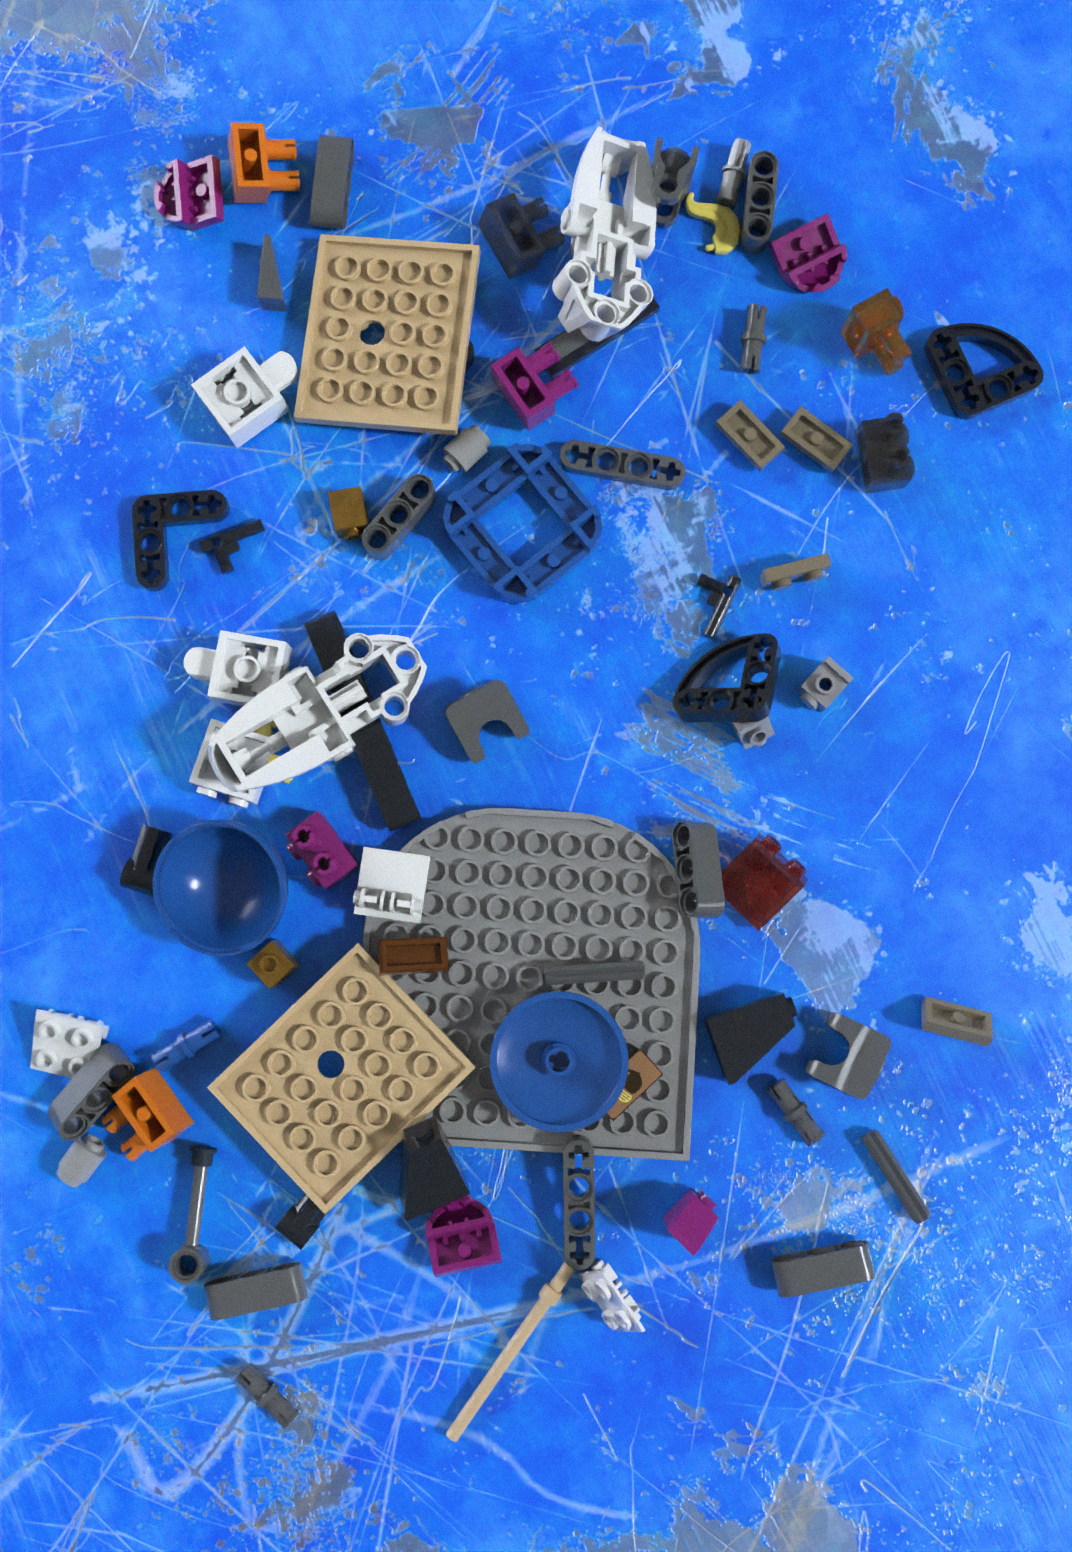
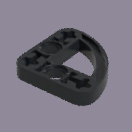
(979, 390)
(740, 698)

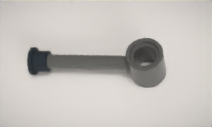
(201, 1159)

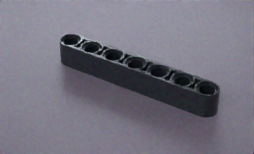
(371, 740)

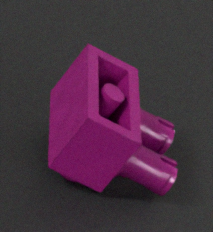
(523, 388)
(321, 850)

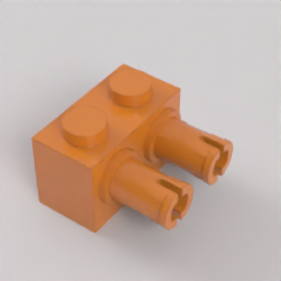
(249, 159)
(151, 1111)

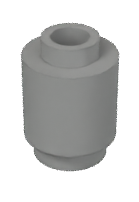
(466, 449)
(81, 1160)

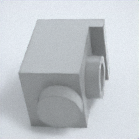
(834, 675)
(753, 733)

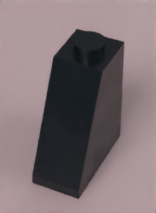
(749, 1032)
(429, 1170)

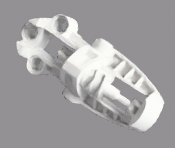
(607, 238)
(310, 718)

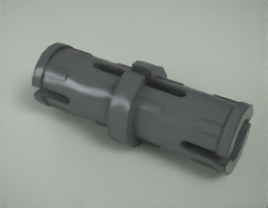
(753, 339)
(795, 1112)
(267, 1395)

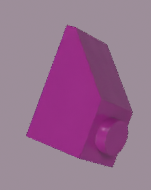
(691, 1220)

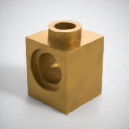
(349, 512)
(273, 964)

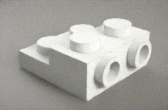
(205, 777)

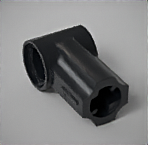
(140, 868)
(300, 1222)

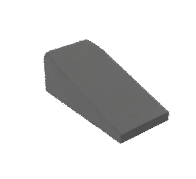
(270, 287)

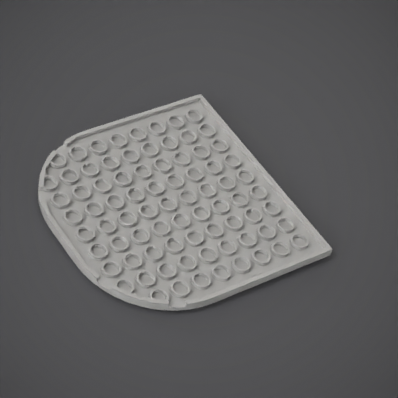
(540, 894)

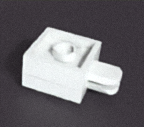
(246, 394)
(237, 668)

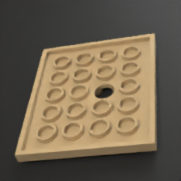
(418, 369)
(341, 1126)

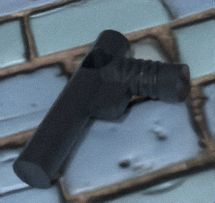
(229, 543)
(718, 600)

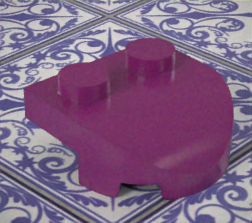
(191, 193)
(810, 256)
(462, 1237)

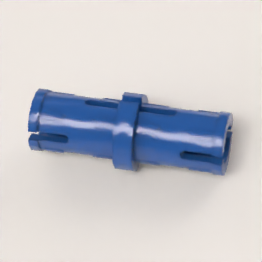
(186, 1045)

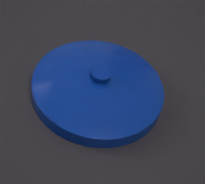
(559, 1061)

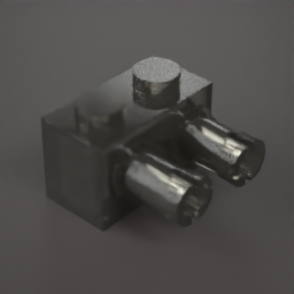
(512, 236)
(885, 453)

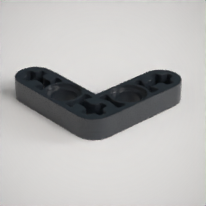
(165, 518)

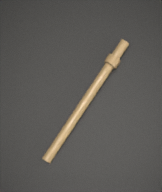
(549, 1296)

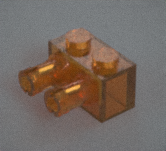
(874, 329)

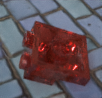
(762, 880)

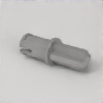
(734, 173)

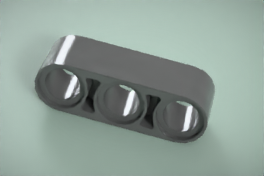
(332, 182)
(759, 188)
(403, 502)
(698, 869)
(90, 1091)
(823, 1268)
(255, 1290)

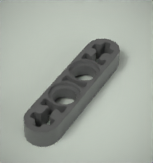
(623, 459)
(579, 1202)

